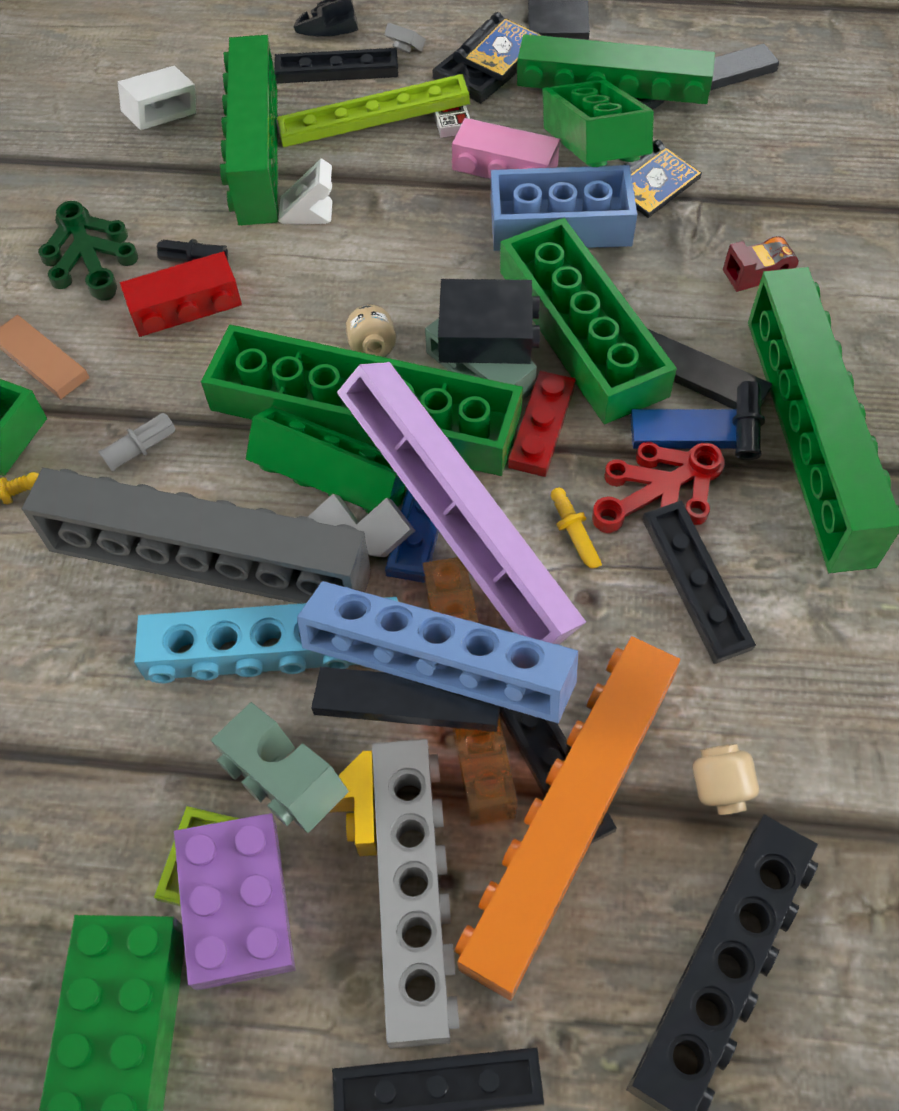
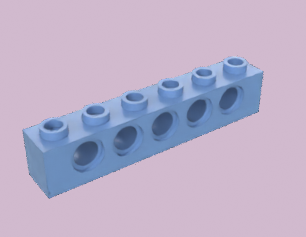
(440, 650)

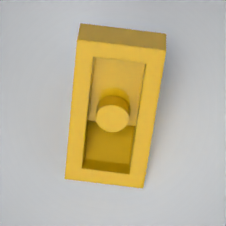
(361, 824)

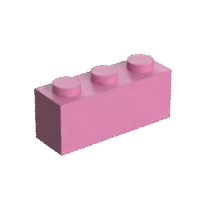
(490, 147)

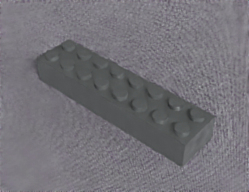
(194, 537)

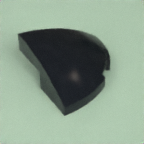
(328, 19)

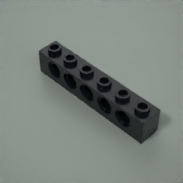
(656, 1076)

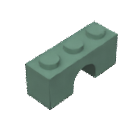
(299, 787)

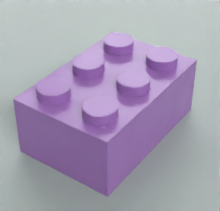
(233, 902)

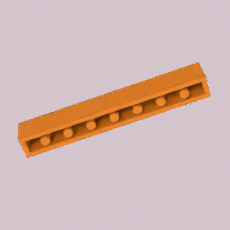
(566, 820)

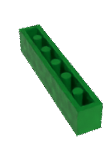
(633, 68)

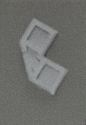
(383, 527)

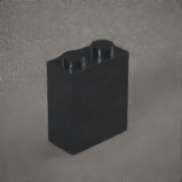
(487, 321)

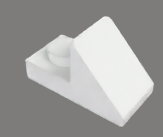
(308, 198)

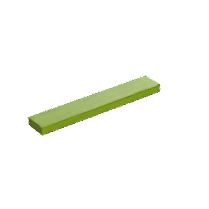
(373, 110)

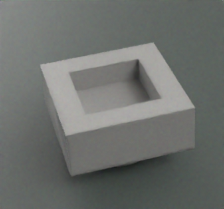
(404, 38)

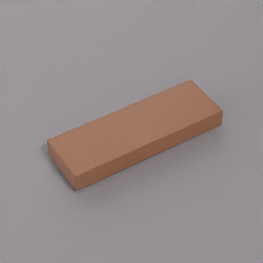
(41, 357)

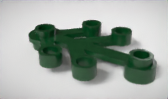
(74, 219)

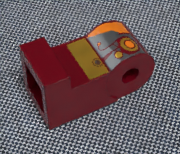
(754, 259)

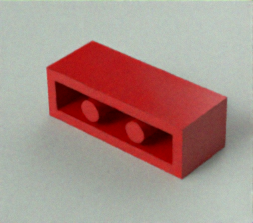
(181, 293)

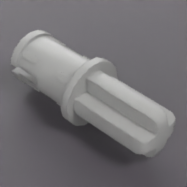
(137, 441)

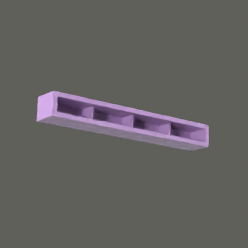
(459, 505)

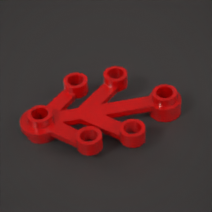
(660, 482)

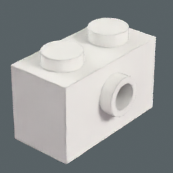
(157, 97)

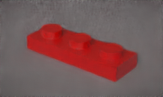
(542, 424)

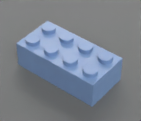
(592, 199)

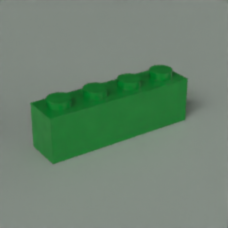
(322, 459)

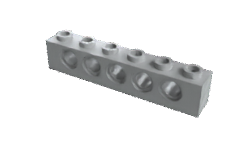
(411, 1021)

